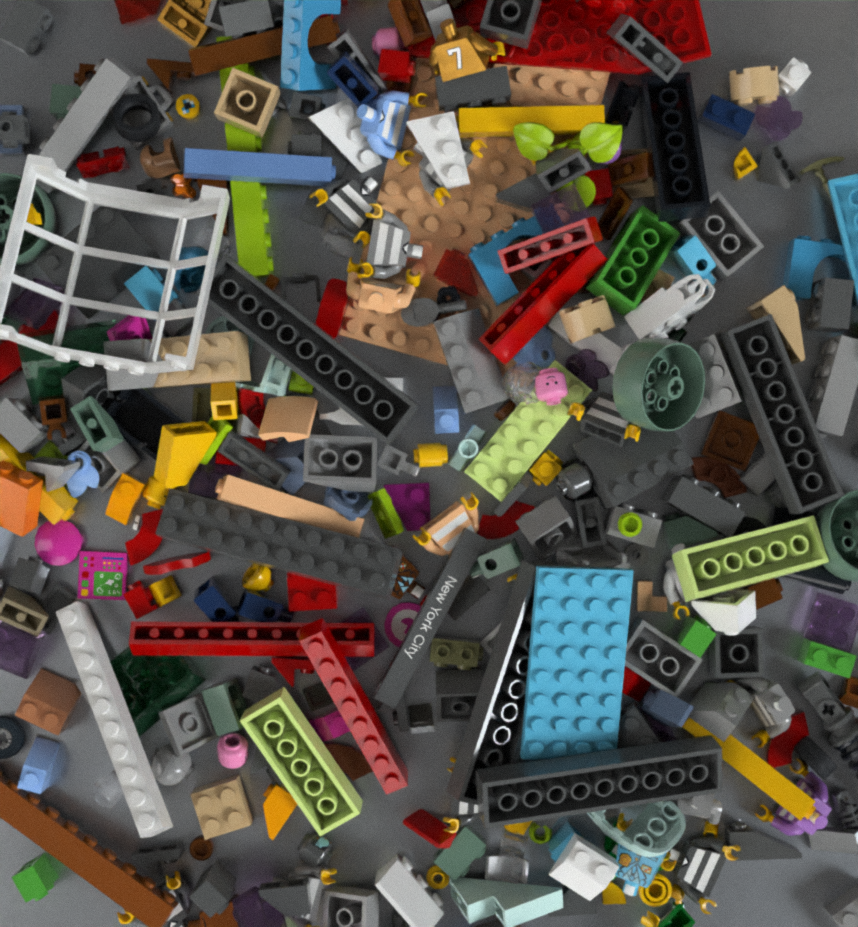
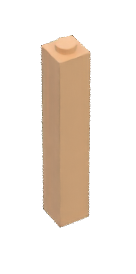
(276, 503)

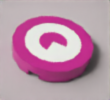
(399, 621)

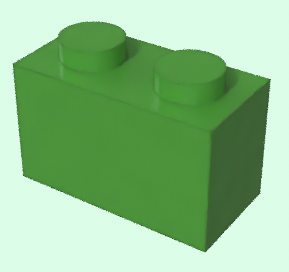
(694, 635)
(826, 658)
(35, 878)

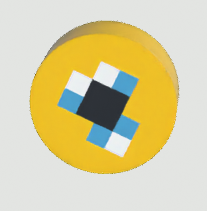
(188, 106)

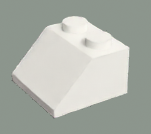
(727, 610)
(584, 868)

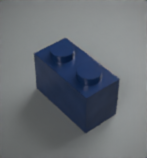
(352, 80)
(726, 117)

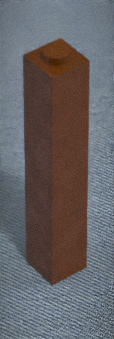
(256, 46)

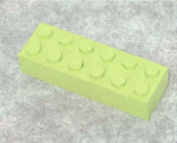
(523, 439)
(749, 558)
(301, 761)

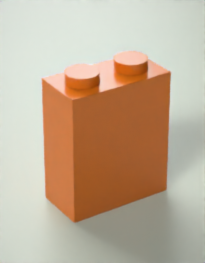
(19, 499)

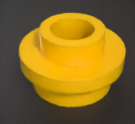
(434, 870)

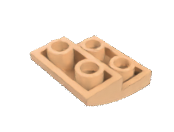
(288, 418)

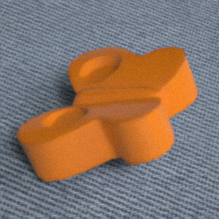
(182, 186)

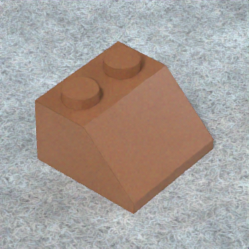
(49, 702)

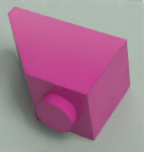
(329, 725)

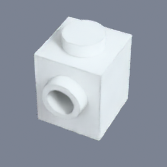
(793, 76)

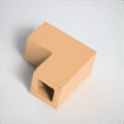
(645, 600)

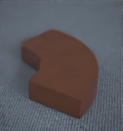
(718, 474)
(349, 760)

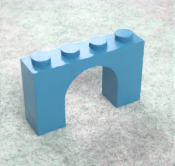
(297, 66)
(802, 261)
(488, 264)

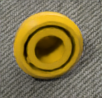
(257, 578)
(657, 892)

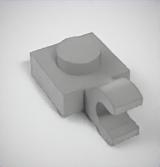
(395, 461)

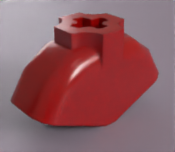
(333, 306)

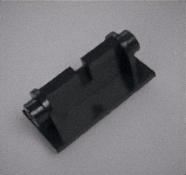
(624, 97)

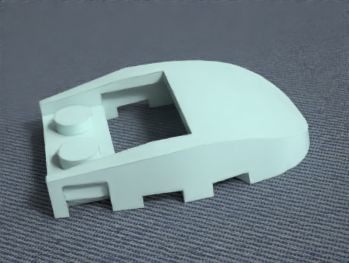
(276, 373)
(651, 832)

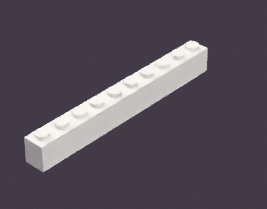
(114, 720)

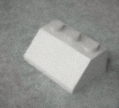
(409, 893)

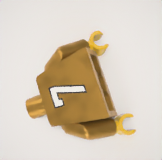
(461, 51)

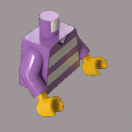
(788, 823)

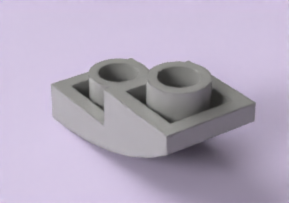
(758, 476)

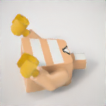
(380, 294)
(444, 530)

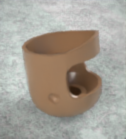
(160, 163)

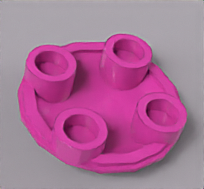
(58, 542)

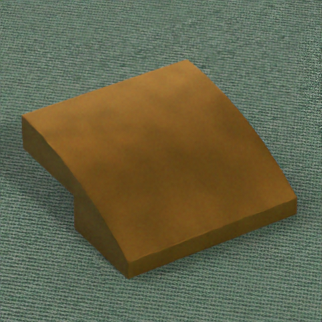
(187, 19)

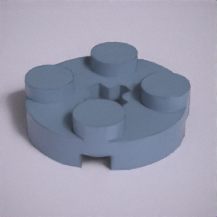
(347, 503)

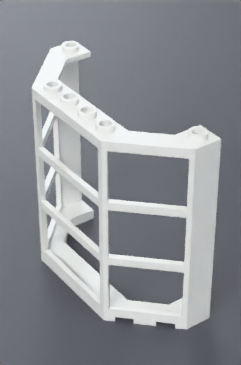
(211, 201)

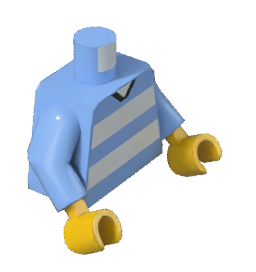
(385, 123)

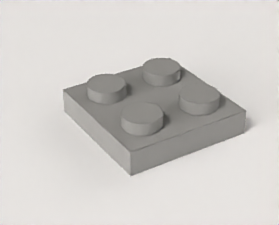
(188, 724)

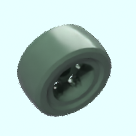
(31, 245)
(674, 389)
(830, 521)

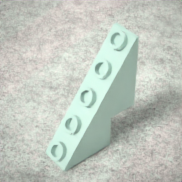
(507, 900)

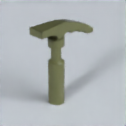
(819, 172)

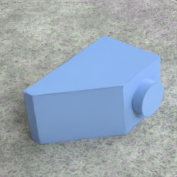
(445, 410)
(39, 765)

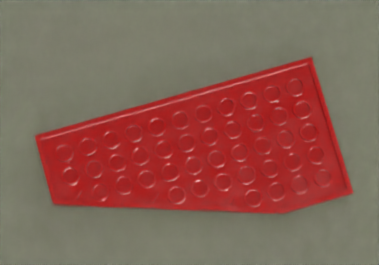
(576, 38)

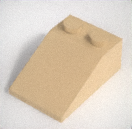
(786, 317)

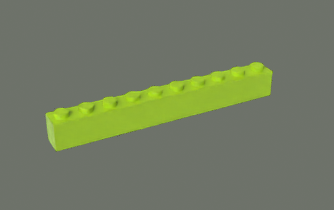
(248, 197)

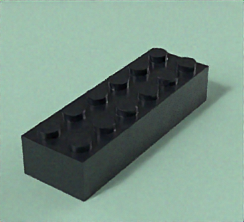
(675, 147)

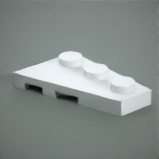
(342, 127)
(442, 146)

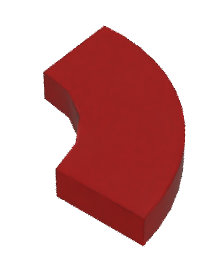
(253, 407)
(498, 527)
(146, 541)
(175, 563)
(781, 747)

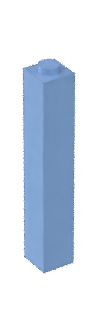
(258, 167)

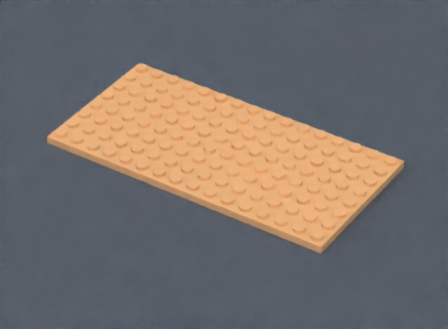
(470, 213)

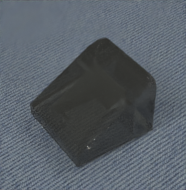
(421, 718)

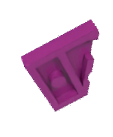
(411, 503)

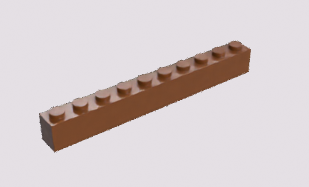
(84, 855)

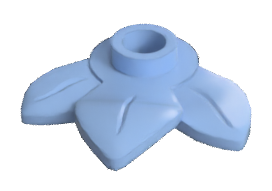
(533, 349)
(84, 476)

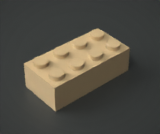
(219, 359)

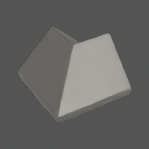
(129, 349)

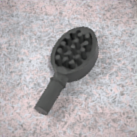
(426, 311)

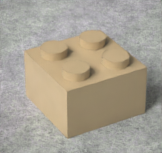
(247, 102)
(222, 806)

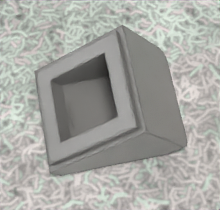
(245, 427)

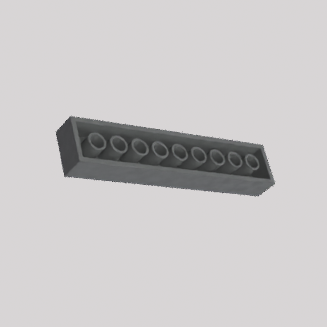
(309, 350)
(280, 543)
(498, 712)
(598, 781)

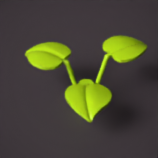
(596, 138)

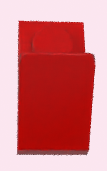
(288, 664)

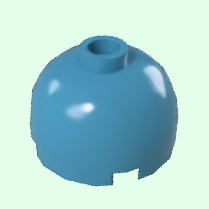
(190, 278)

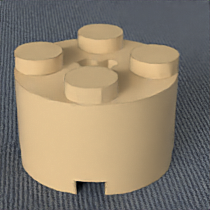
(754, 84)
(587, 319)

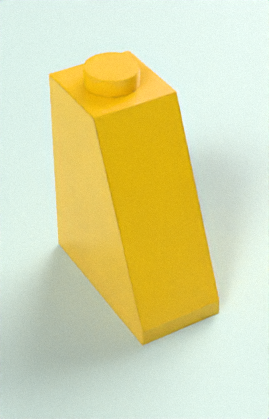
(181, 451)

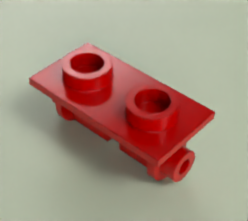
(92, 165)

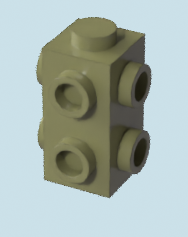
(455, 651)

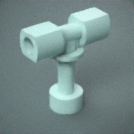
(467, 448)

